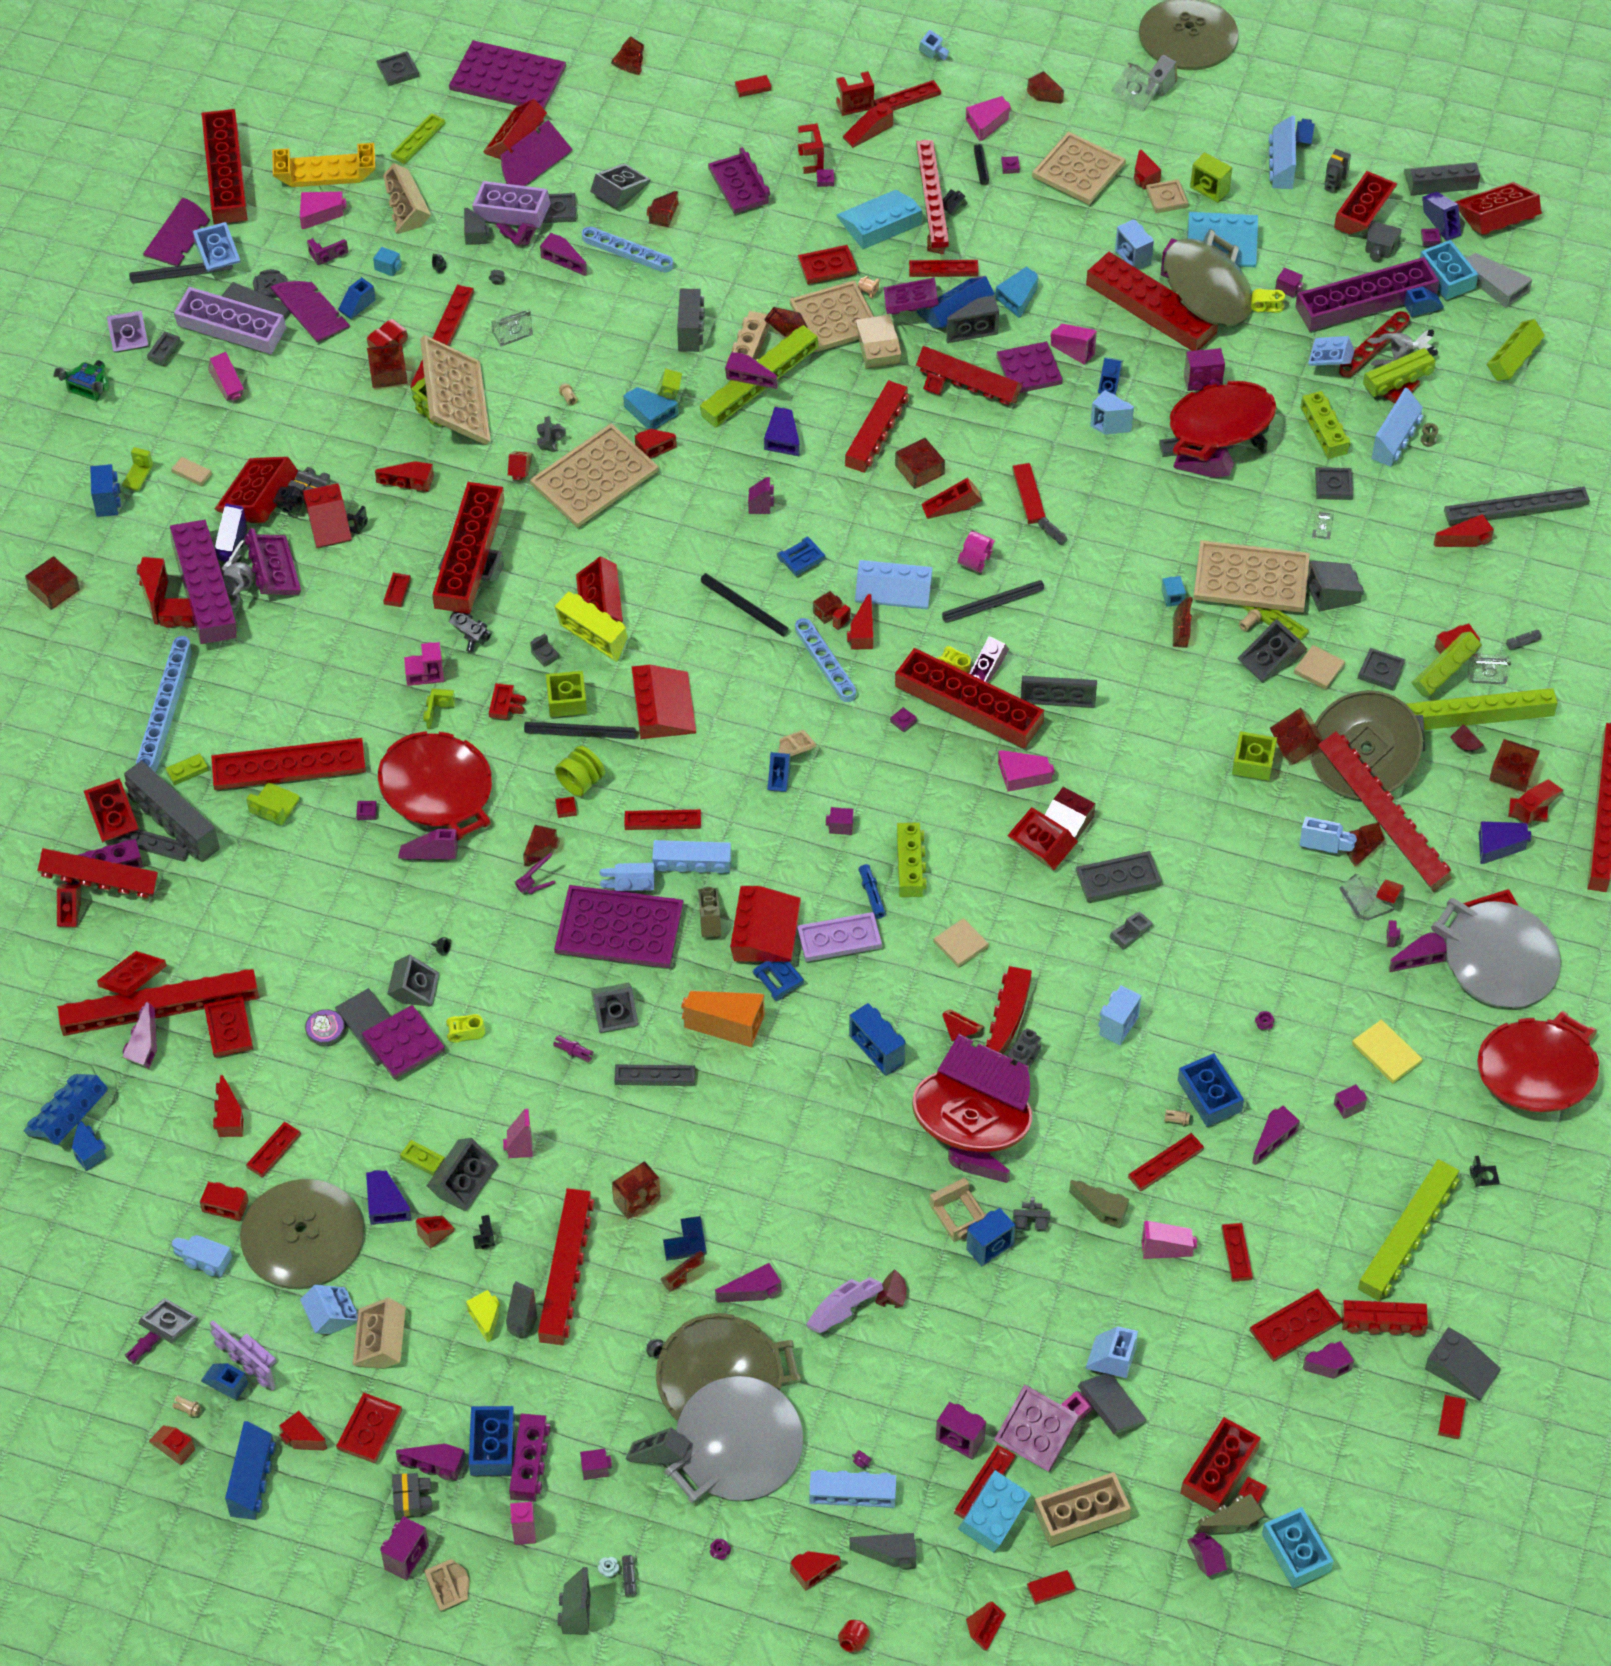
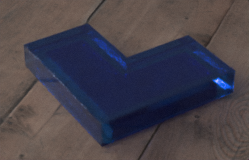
(690, 1243)

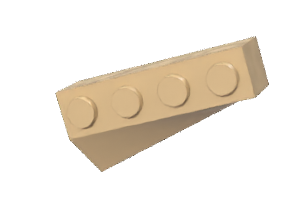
(405, 199)

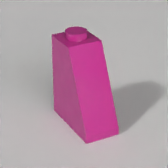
(987, 116)
(320, 207)
(1074, 341)
(225, 377)
(1024, 770)
(1167, 1241)
(523, 1523)

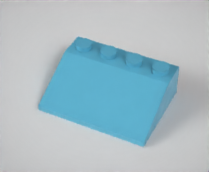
(881, 218)
(1233, 228)

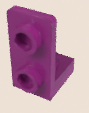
(524, 233)
(323, 255)

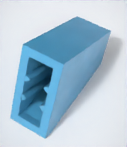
(1017, 291)
(649, 407)

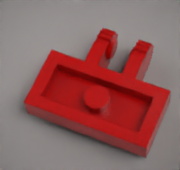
(502, 700)

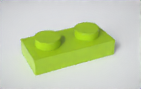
(186, 769)
(422, 1157)

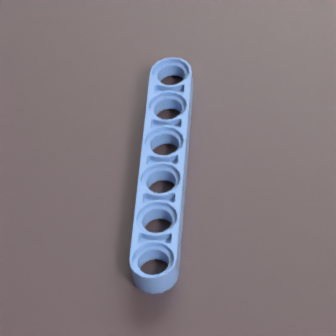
(626, 251)
(828, 658)

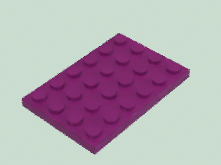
(506, 74)
(619, 926)

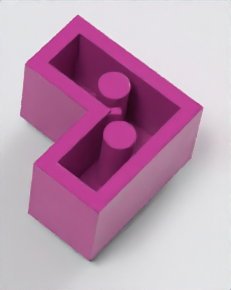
(426, 667)

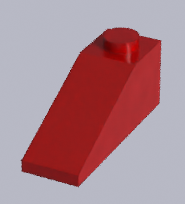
(869, 125)
(952, 500)
(1466, 534)
(862, 627)
(1536, 800)

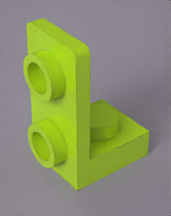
(141, 467)
(438, 697)

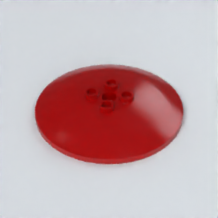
(946, 1112)

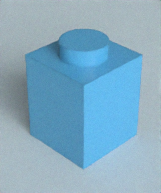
(387, 261)
(1173, 591)

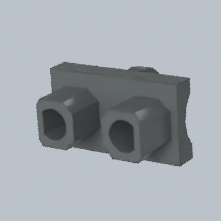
(552, 434)
(1041, 1217)

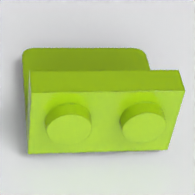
(420, 398)
(273, 803)

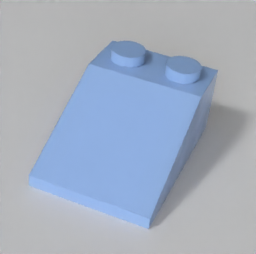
(216, 246)

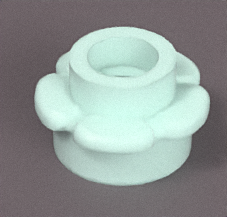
(608, 1572)

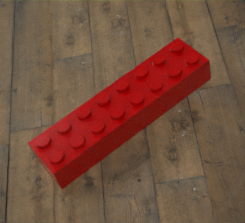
(224, 166)
(1149, 301)
(468, 547)
(969, 698)

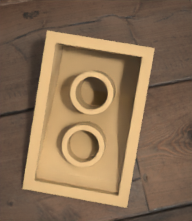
(878, 341)

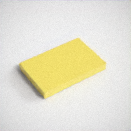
(1387, 1051)

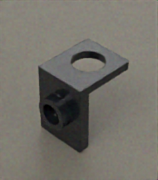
(1259, 441)
(360, 520)
(1477, 1170)

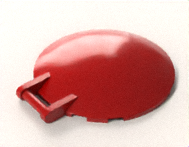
(1220, 417)
(436, 781)
(1540, 1063)

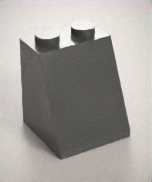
(1333, 585)

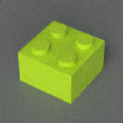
(1211, 177)
(566, 693)
(1254, 756)

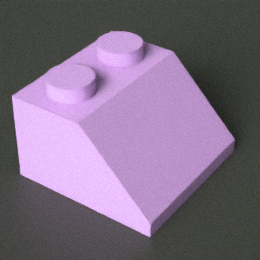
(127, 330)

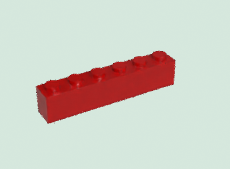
(969, 374)
(876, 426)
(97, 872)

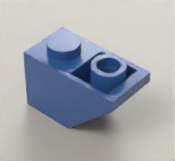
(1305, 131)
(357, 298)
(1422, 301)
(1110, 375)
(87, 1148)
(226, 1379)

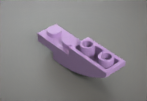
(838, 1304)

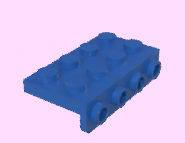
(66, 1108)

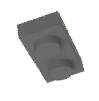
(163, 348)

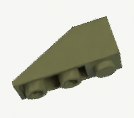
(709, 912)
(1105, 1206)
(1232, 1519)

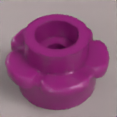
(1264, 1016)
(861, 1459)
(720, 1543)

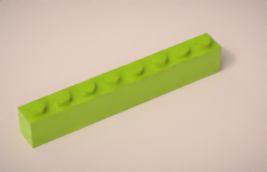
(777, 360)
(1486, 708)
(1408, 1230)

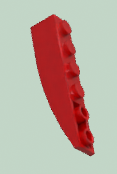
(1011, 1008)

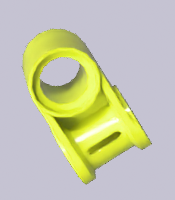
(1265, 300)
(956, 659)
(464, 1028)

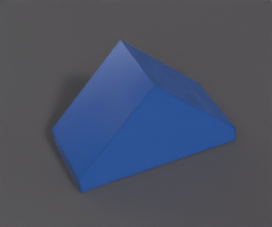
(779, 771)

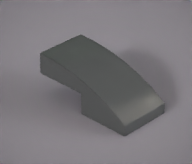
(1133, 929)

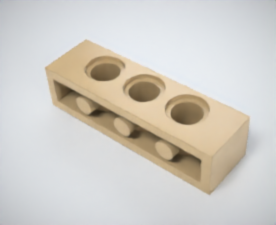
(752, 335)

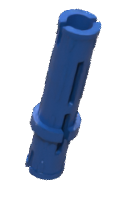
(870, 885)

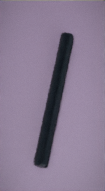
(169, 272)
(992, 601)
(744, 604)
(580, 730)

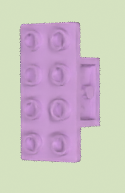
(248, 1353)

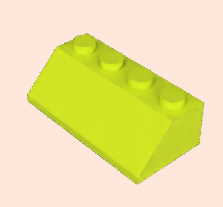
(591, 625)

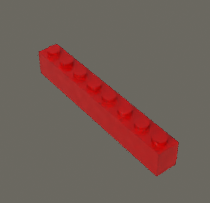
(565, 1267)

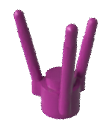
(526, 882)

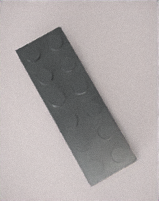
(171, 811)

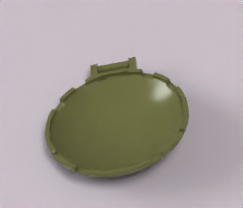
(1209, 279)
(715, 1349)

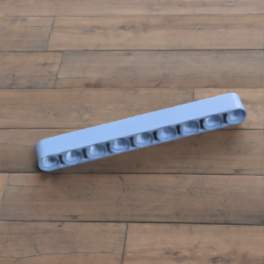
(165, 703)

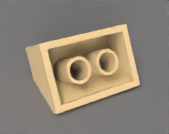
(379, 1334)

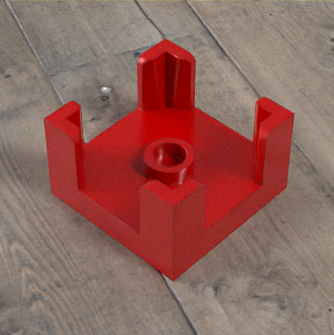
(855, 97)
(813, 148)

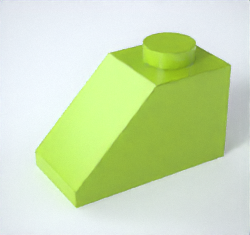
(669, 384)

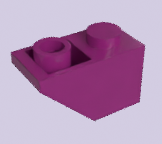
(760, 497)
(1330, 1361)
(1207, 1553)

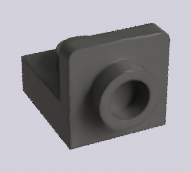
(543, 650)

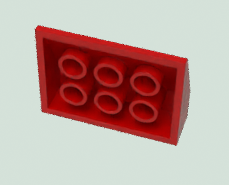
(1499, 207)
(258, 485)
(662, 701)
(764, 925)

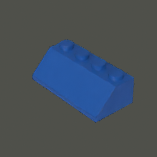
(955, 300)
(249, 1472)

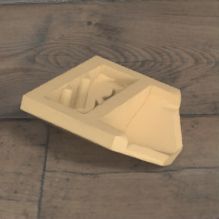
(796, 743)
(447, 1583)

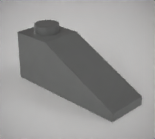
(521, 1310)
(660, 1447)
(891, 1549)

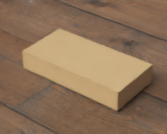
(191, 471)

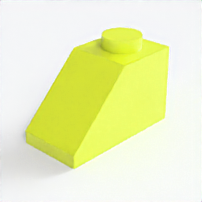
(484, 1313)

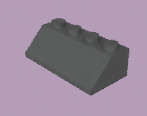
(1442, 178)

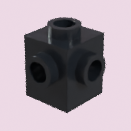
(289, 499)

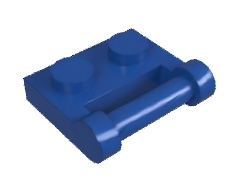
(803, 560)
(783, 973)

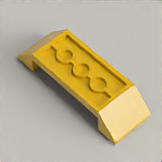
(324, 169)

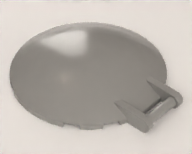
(1500, 952)
(740, 1440)

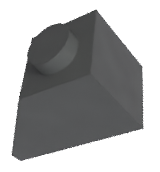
(474, 228)

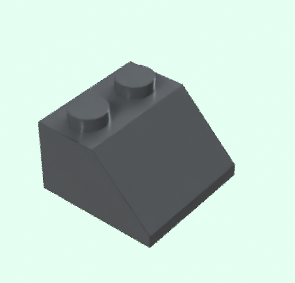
(413, 982)
(614, 1007)

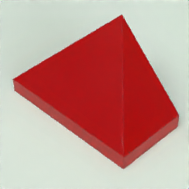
(959, 1024)
(985, 1624)

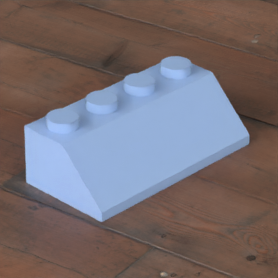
(1283, 154)
(1397, 429)
(894, 584)

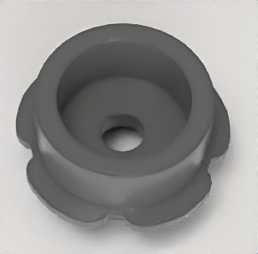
(497, 277)
(654, 1348)

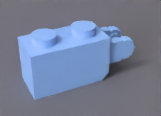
(1325, 836)
(629, 877)
(203, 1254)

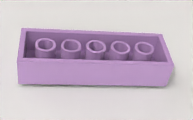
(230, 320)

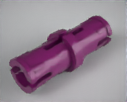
(573, 1048)
(144, 1345)

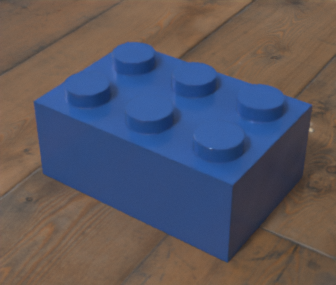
(877, 1039)
(1210, 1090)
(491, 1440)

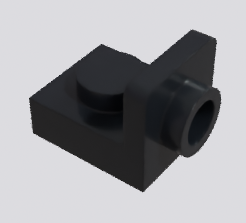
(953, 201)
(486, 1238)

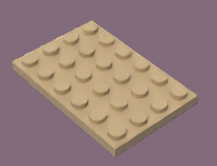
(455, 390)
(594, 475)
(1251, 576)

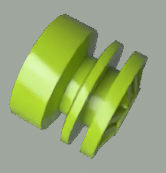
(579, 771)

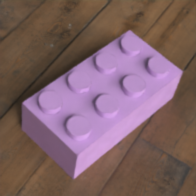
(511, 203)

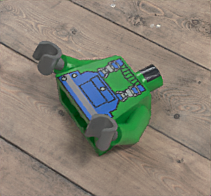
(85, 379)

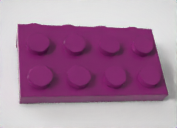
(740, 182)
(272, 564)

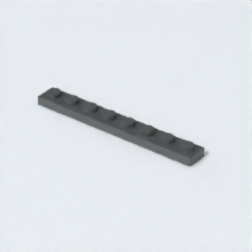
(1518, 505)

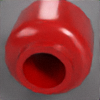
(853, 1636)

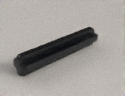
(981, 164)

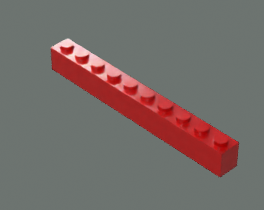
(1385, 811)
(1600, 854)
(166, 999)

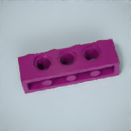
(112, 853)
(529, 1426)

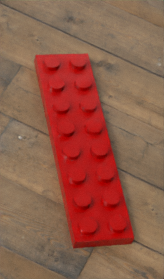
(288, 763)

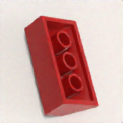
(518, 125)
(1363, 203)
(600, 586)

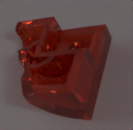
(630, 56)
(1182, 623)
(1368, 839)
(678, 1275)

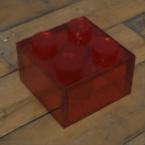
(387, 365)
(919, 463)
(52, 582)
(1297, 735)
(1514, 765)
(636, 1190)

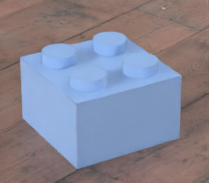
(1134, 244)
(1119, 1014)

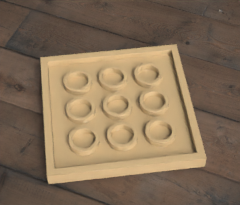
(1078, 168)
(833, 313)

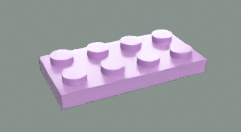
(839, 936)

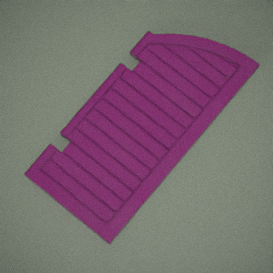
(533, 155)
(177, 233)
(310, 308)
(987, 1072)

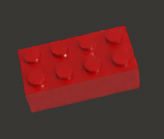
(1220, 1465)

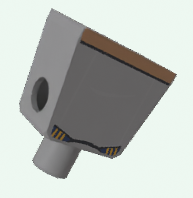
(1165, 72)

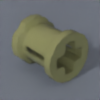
(1426, 433)

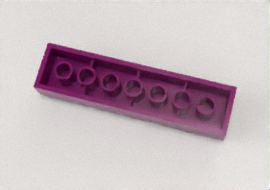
(1363, 294)
(203, 581)

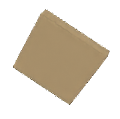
(1167, 196)
(1319, 667)
(961, 942)

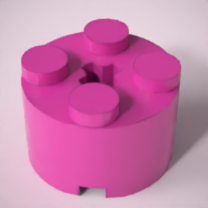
(976, 551)

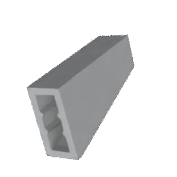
(1499, 281)

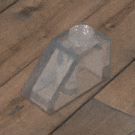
(1322, 524)

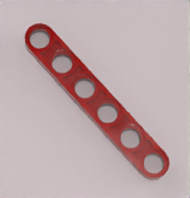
(1368, 355)

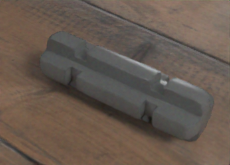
(1052, 530)
(1523, 639)
(629, 1576)

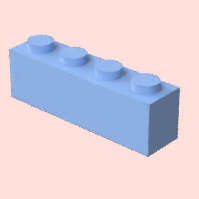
(691, 856)
(852, 1489)

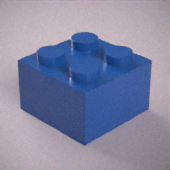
(105, 490)
(990, 1236)

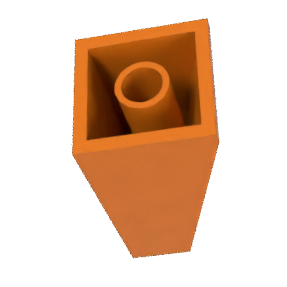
(725, 1015)

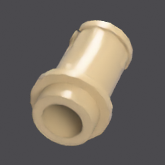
(566, 391)
(1252, 617)
(1177, 1116)
(187, 1406)

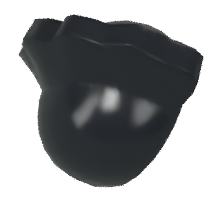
(438, 263)
(442, 945)

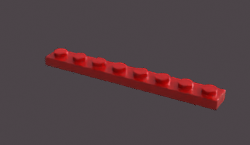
(449, 322)

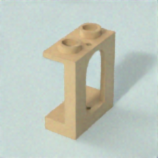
(950, 1193)

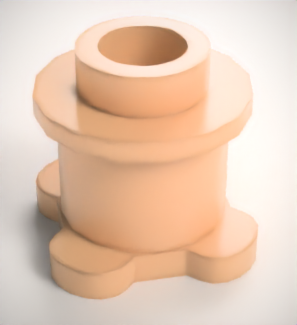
(869, 286)

